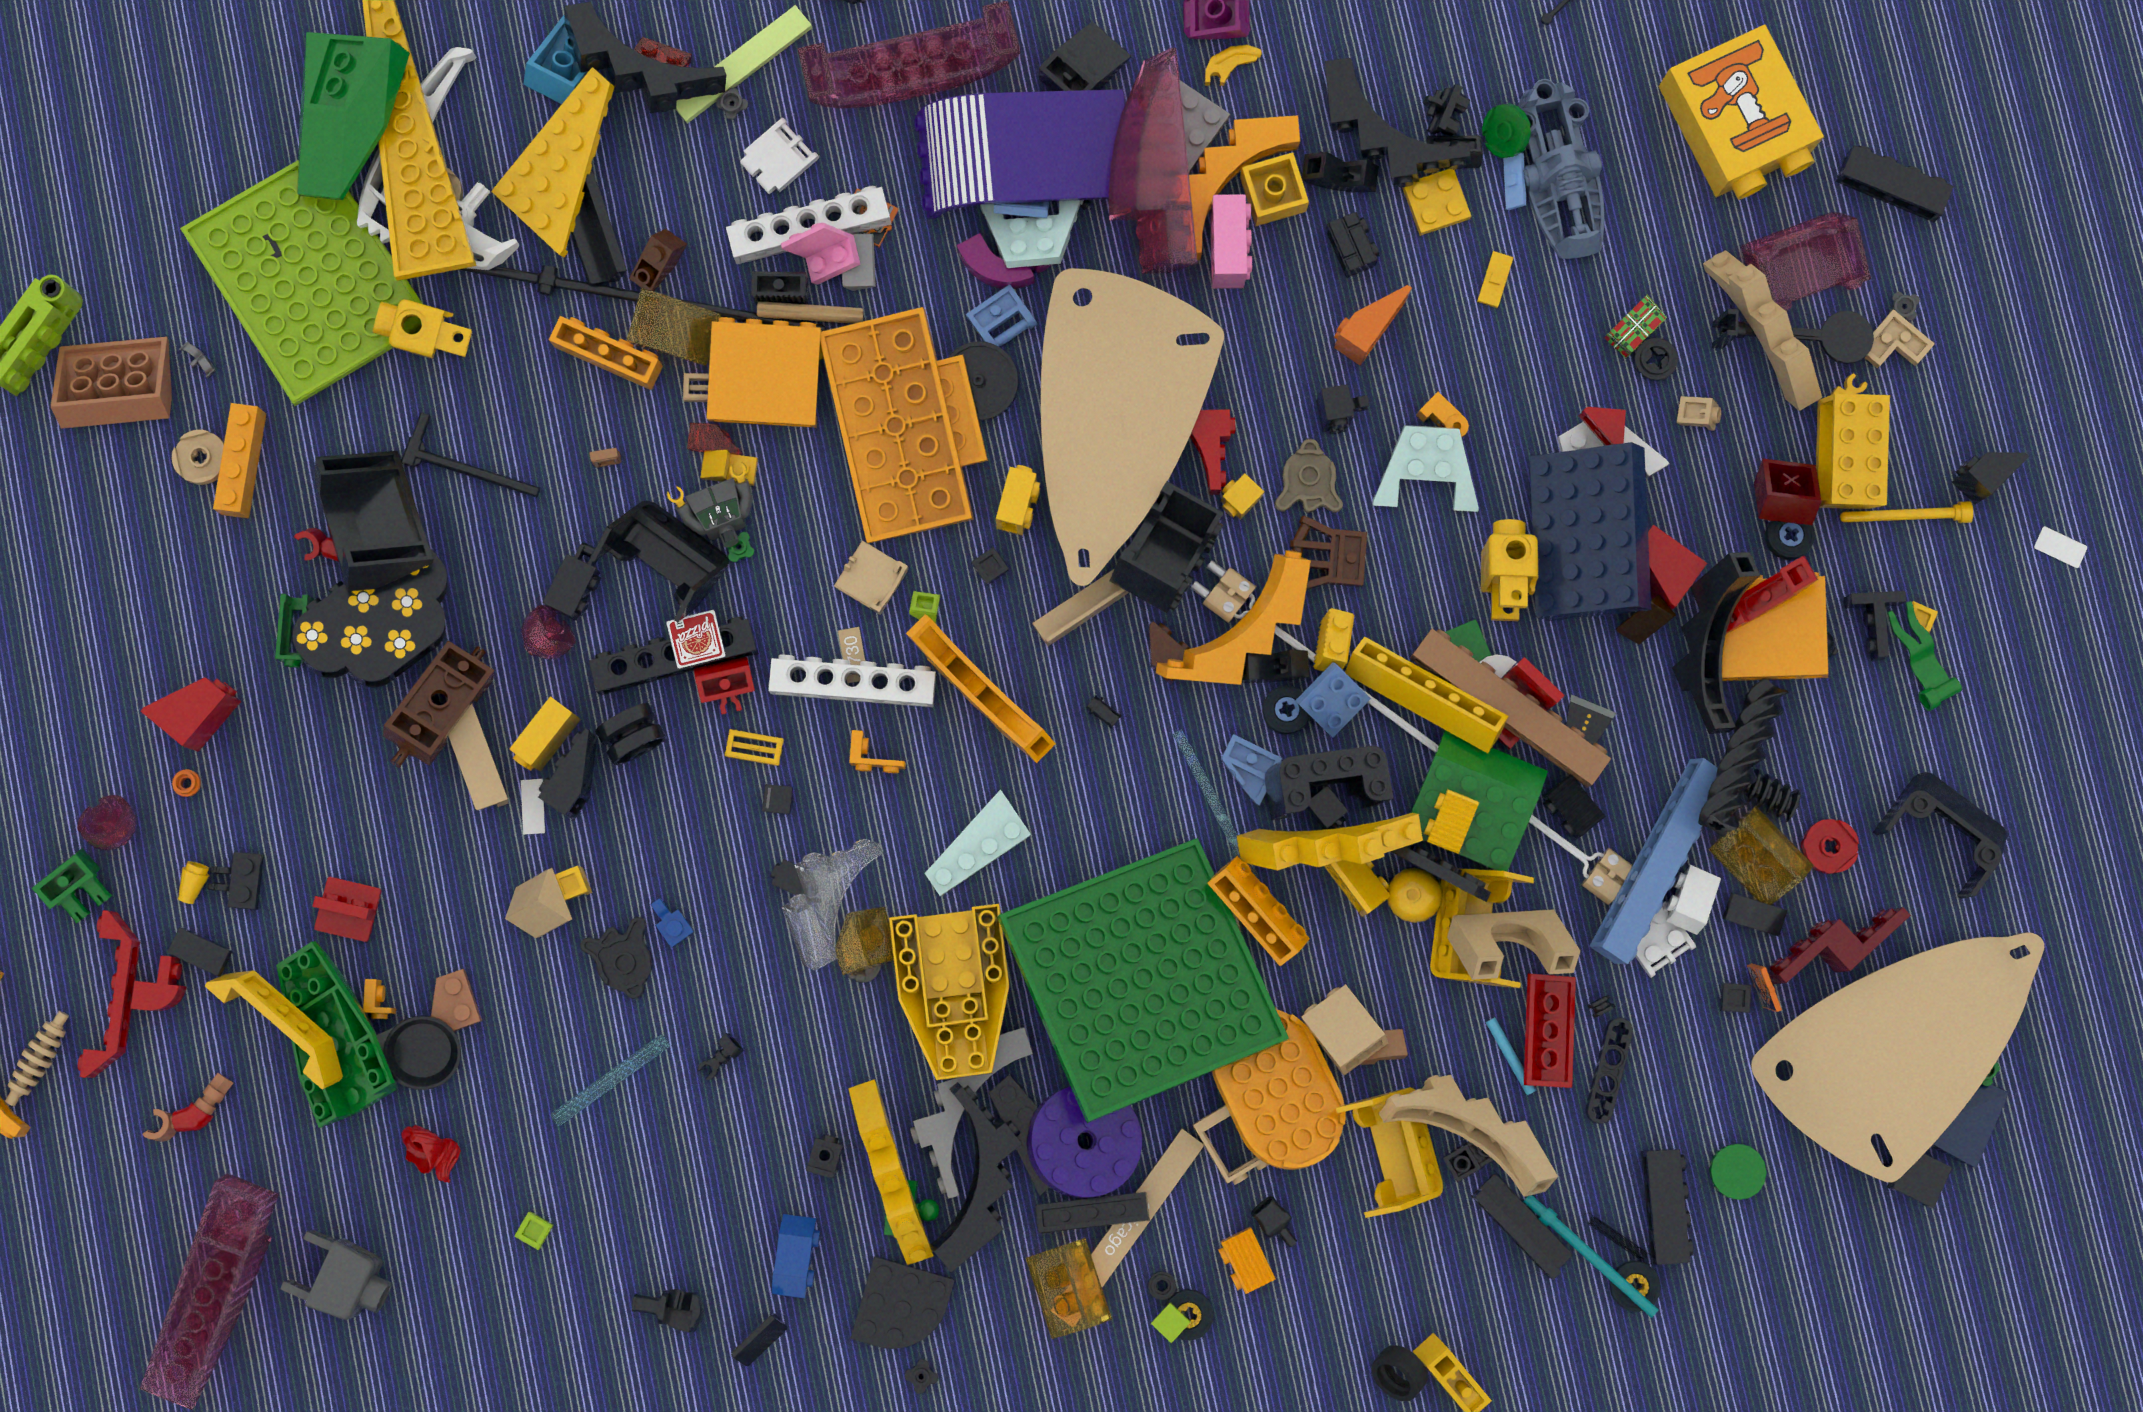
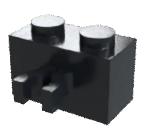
(1337, 408)

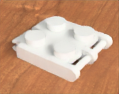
(777, 157)
(1660, 941)

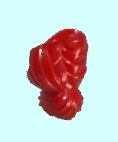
(430, 1151)

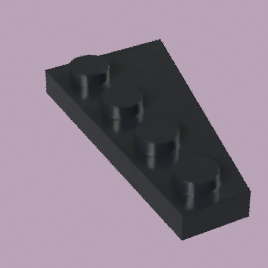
(1018, 1108)

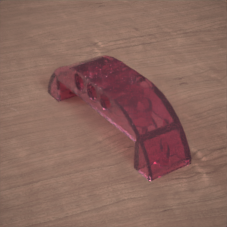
(911, 63)

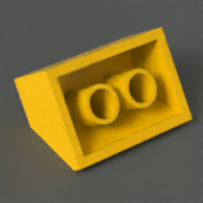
(1359, 884)

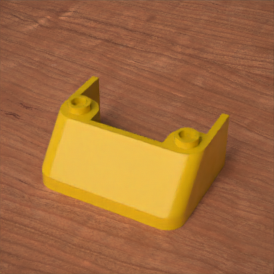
(1456, 901)
(1404, 1156)

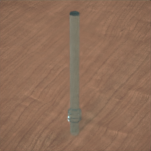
(1209, 793)

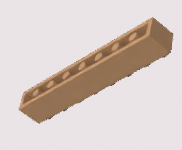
(1526, 718)

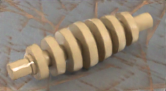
(36, 1058)

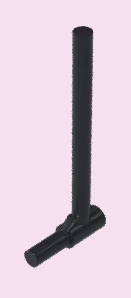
(416, 453)

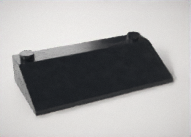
(371, 518)

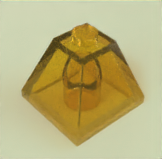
(864, 941)

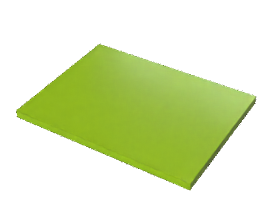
(316, 301)

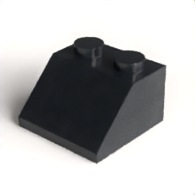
(1985, 474)

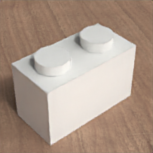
(1692, 899)

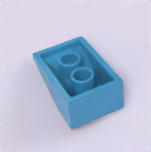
(554, 66)

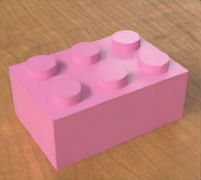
(1230, 241)

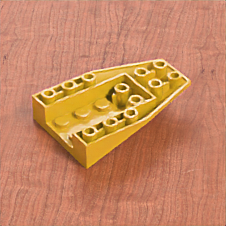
(953, 986)

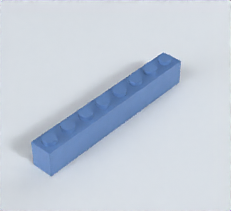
(1656, 866)

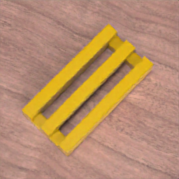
(731, 743)

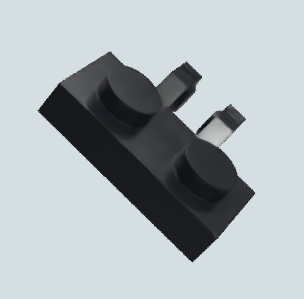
(244, 881)

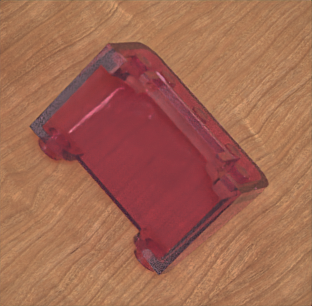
(1810, 257)

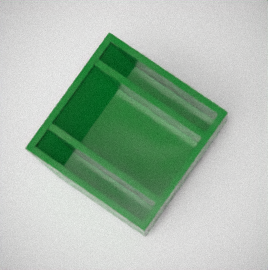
(1501, 784)

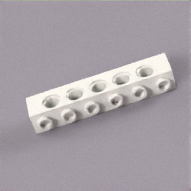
(793, 217)
(782, 684)

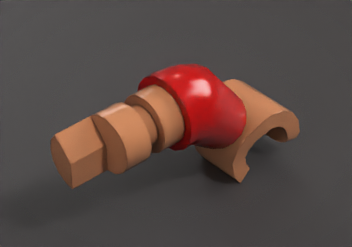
(194, 1116)

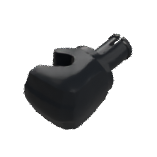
(673, 1307)

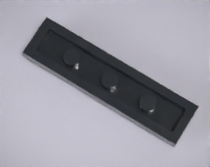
(1092, 1212)

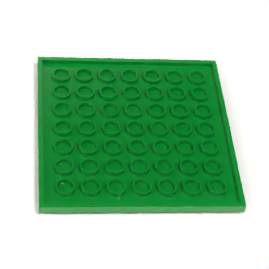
(1142, 979)

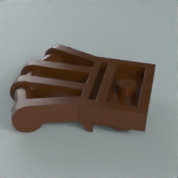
(1346, 554)

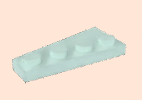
(980, 843)

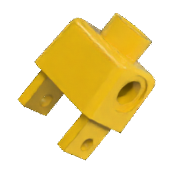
(432, 335)
(1509, 568)

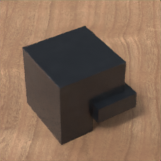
(1923, 1180)

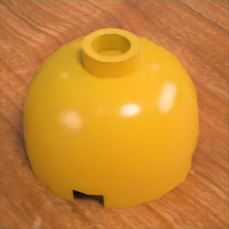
(1414, 895)

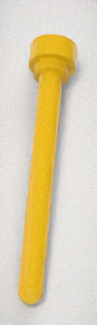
(1959, 512)

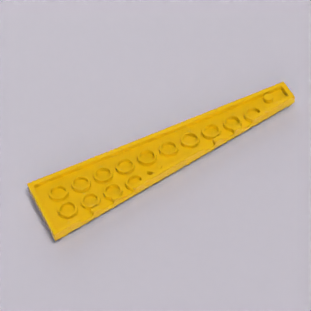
(419, 197)

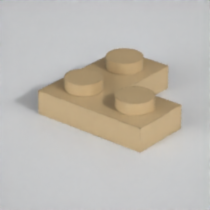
(1900, 335)

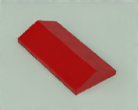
(1549, 1030)

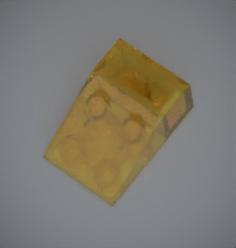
(672, 327)

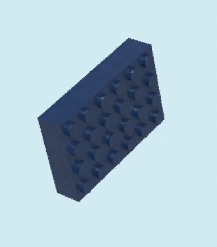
(1591, 532)

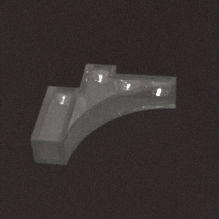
(815, 913)

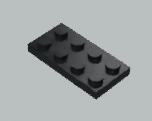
(1444, 871)

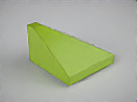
(923, 604)

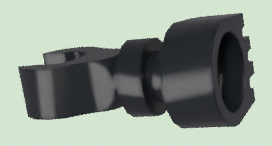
(730, 1047)

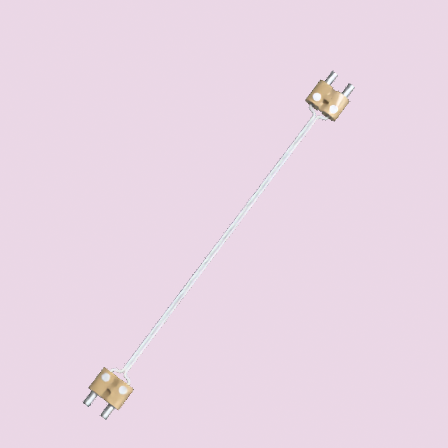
(1234, 591)

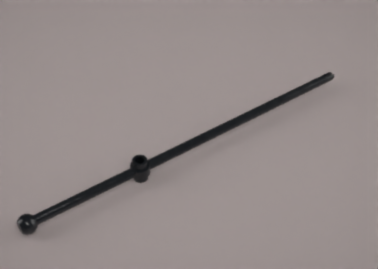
(548, 281)

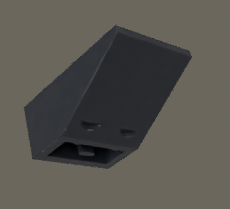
(1083, 61)
(572, 781)

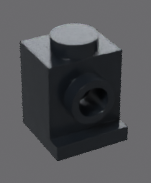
(819, 1166)

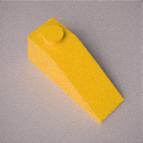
(1451, 1374)

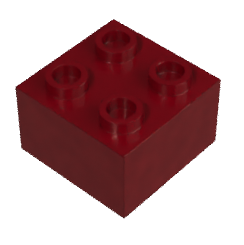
(1787, 491)

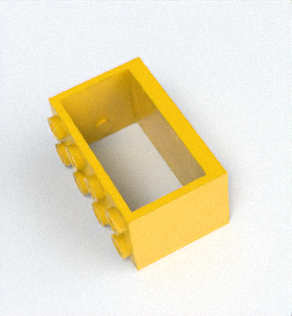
(1853, 450)

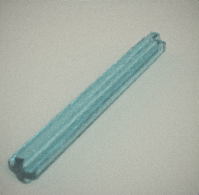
(610, 1080)

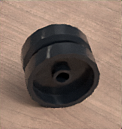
(631, 734)

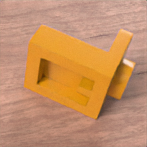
(373, 995)

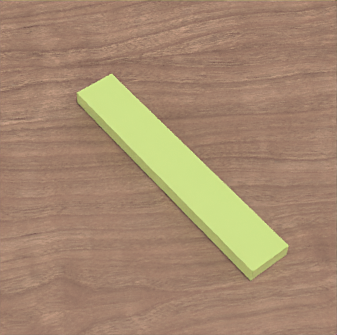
(750, 58)

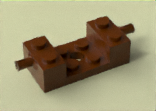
(419, 724)

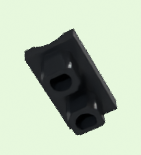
(1441, 109)

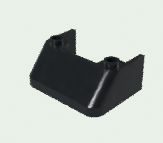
(668, 548)
(1929, 794)

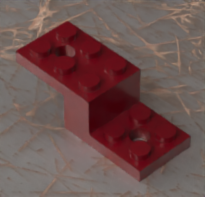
(1837, 944)

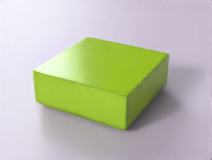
(534, 1230)
(1170, 1322)

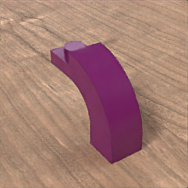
(992, 269)

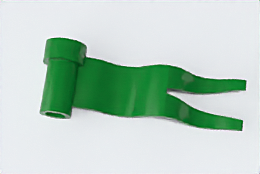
(1924, 663)

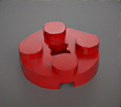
(1846, 848)

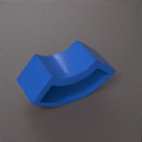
(794, 1256)

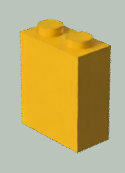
(544, 735)

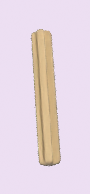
(809, 312)

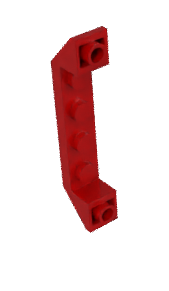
(115, 1038)

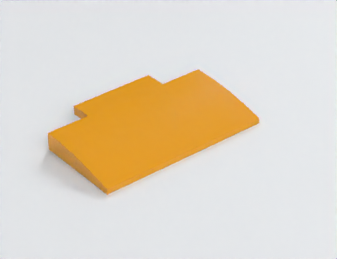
(903, 424)

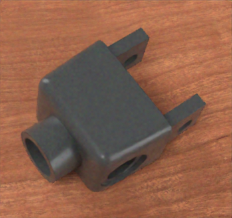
(345, 1281)

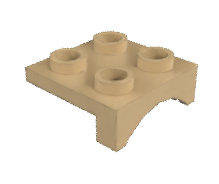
(871, 577)

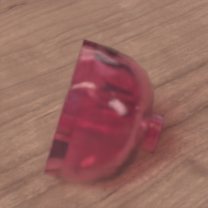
(545, 635)
(108, 824)

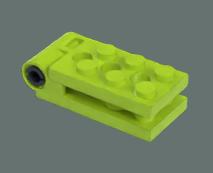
(35, 329)

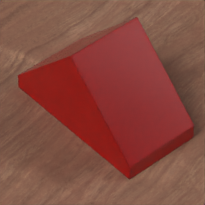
(1605, 424)

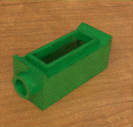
(284, 633)

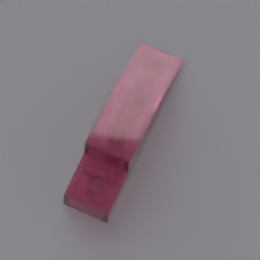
(1152, 168)
(211, 1289)

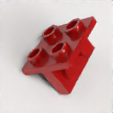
(347, 909)

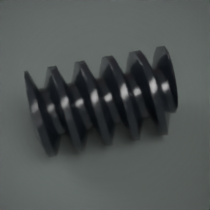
(1773, 795)

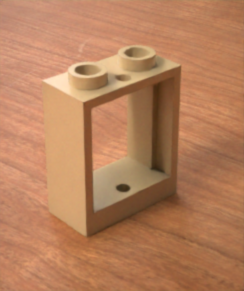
(1238, 1174)

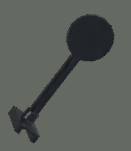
(1843, 336)

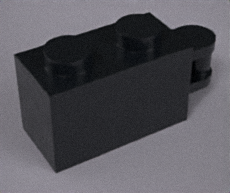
(573, 584)

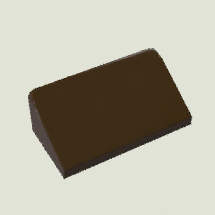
(1645, 623)

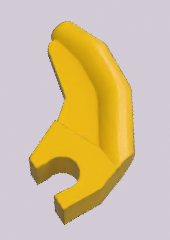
(1228, 59)

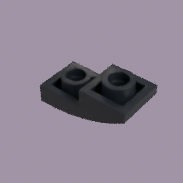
(1754, 914)
(200, 951)
(1466, 1160)

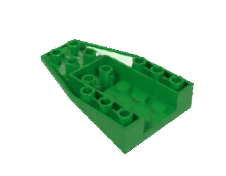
(344, 108)

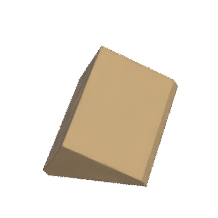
(538, 905)

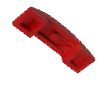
(1772, 592)

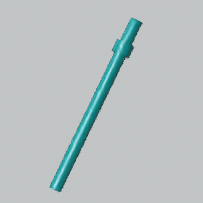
(1548, 1217)

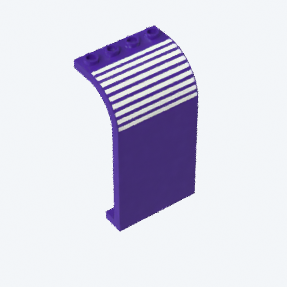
(1017, 147)

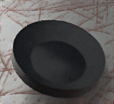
(991, 377)

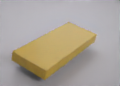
(1495, 279)

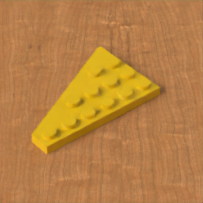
(551, 172)

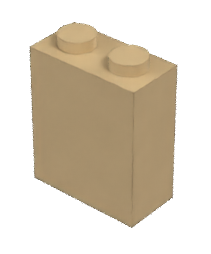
(1344, 1029)

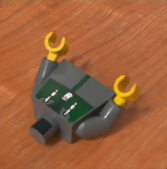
(718, 508)

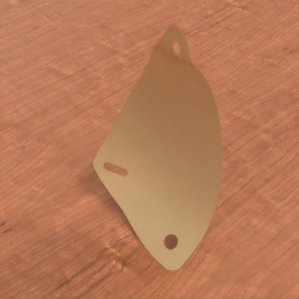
(1107, 363)
(1900, 1050)

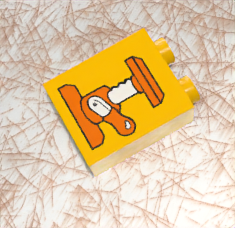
(1742, 113)

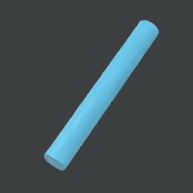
(1509, 1053)

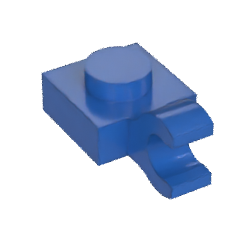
(673, 925)

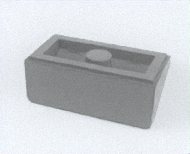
(864, 274)

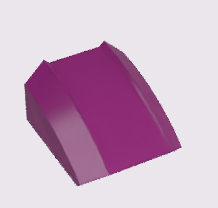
(1216, 19)

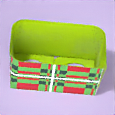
(1635, 327)

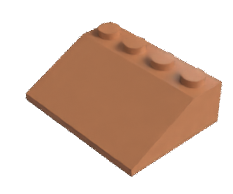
(112, 382)

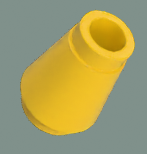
(192, 881)

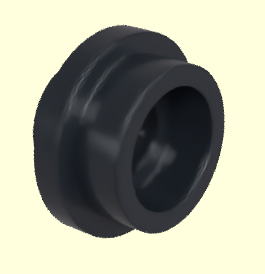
(1168, 1292)

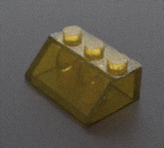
(1761, 857)
(1068, 1288)

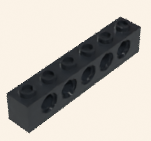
(607, 681)

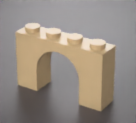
(1539, 930)

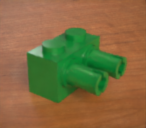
(61, 883)

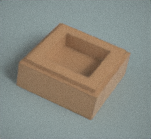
(605, 457)

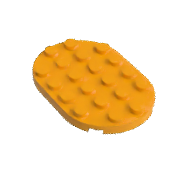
(1285, 1100)

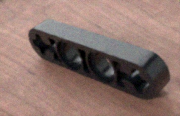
(1613, 1071)

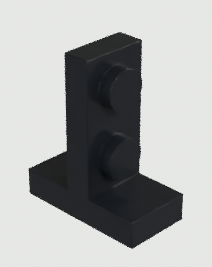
(1875, 618)

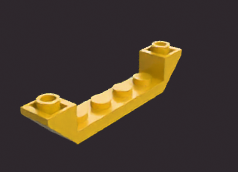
(323, 1063)

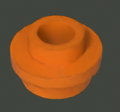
(179, 779)

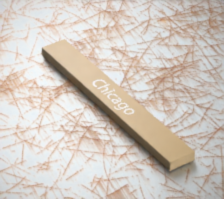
(1158, 1186)

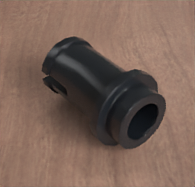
(1103, 711)

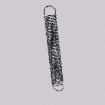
(1613, 1237)

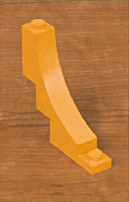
(1225, 656)

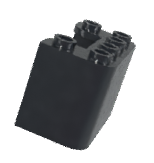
(1168, 548)
(1361, 768)

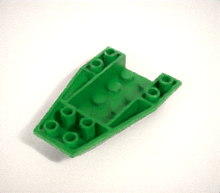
(323, 995)

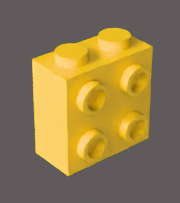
(1018, 495)

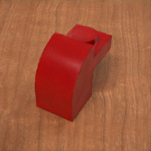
(165, 992)

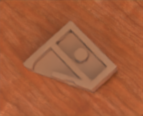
(455, 1001)

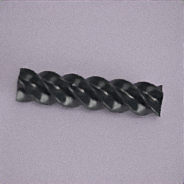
(1741, 754)

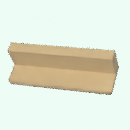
(1078, 609)
(477, 762)

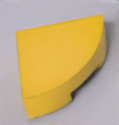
(1924, 615)

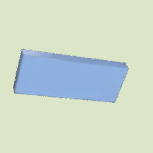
(1514, 182)

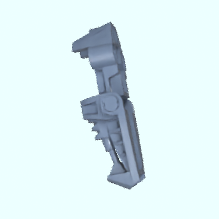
(1563, 172)

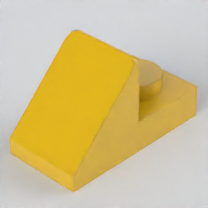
(717, 466)

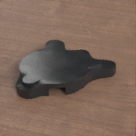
(622, 959)

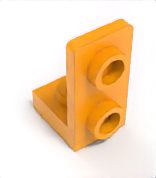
(860, 746)

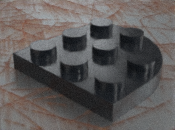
(900, 1305)

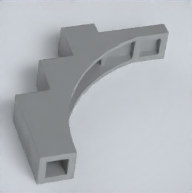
(941, 1127)

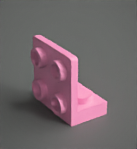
(826, 251)

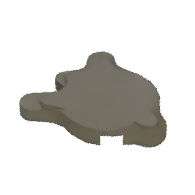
(1309, 479)

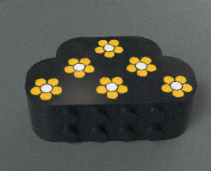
(374, 630)

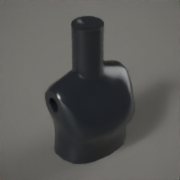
(1274, 1220)

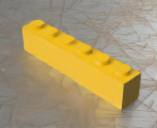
(1426, 694)

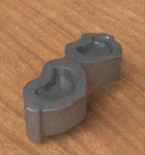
(200, 358)

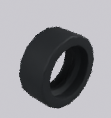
(1408, 1364)

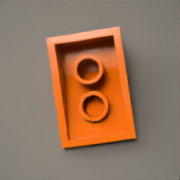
(1366, 326)

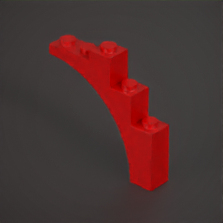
(1208, 432)

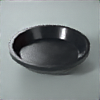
(422, 1052)

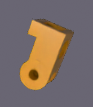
(1443, 414)

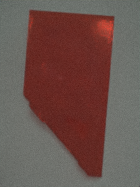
(710, 437)

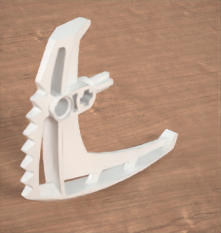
(483, 247)

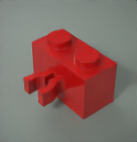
(724, 681)

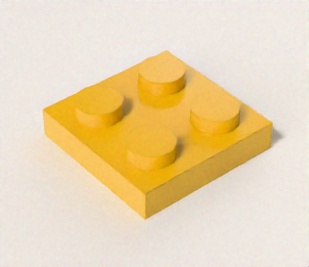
(1437, 201)

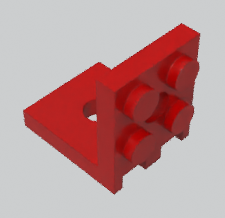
(1530, 682)

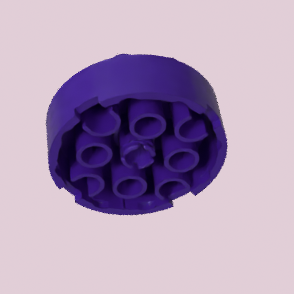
(1075, 1171)

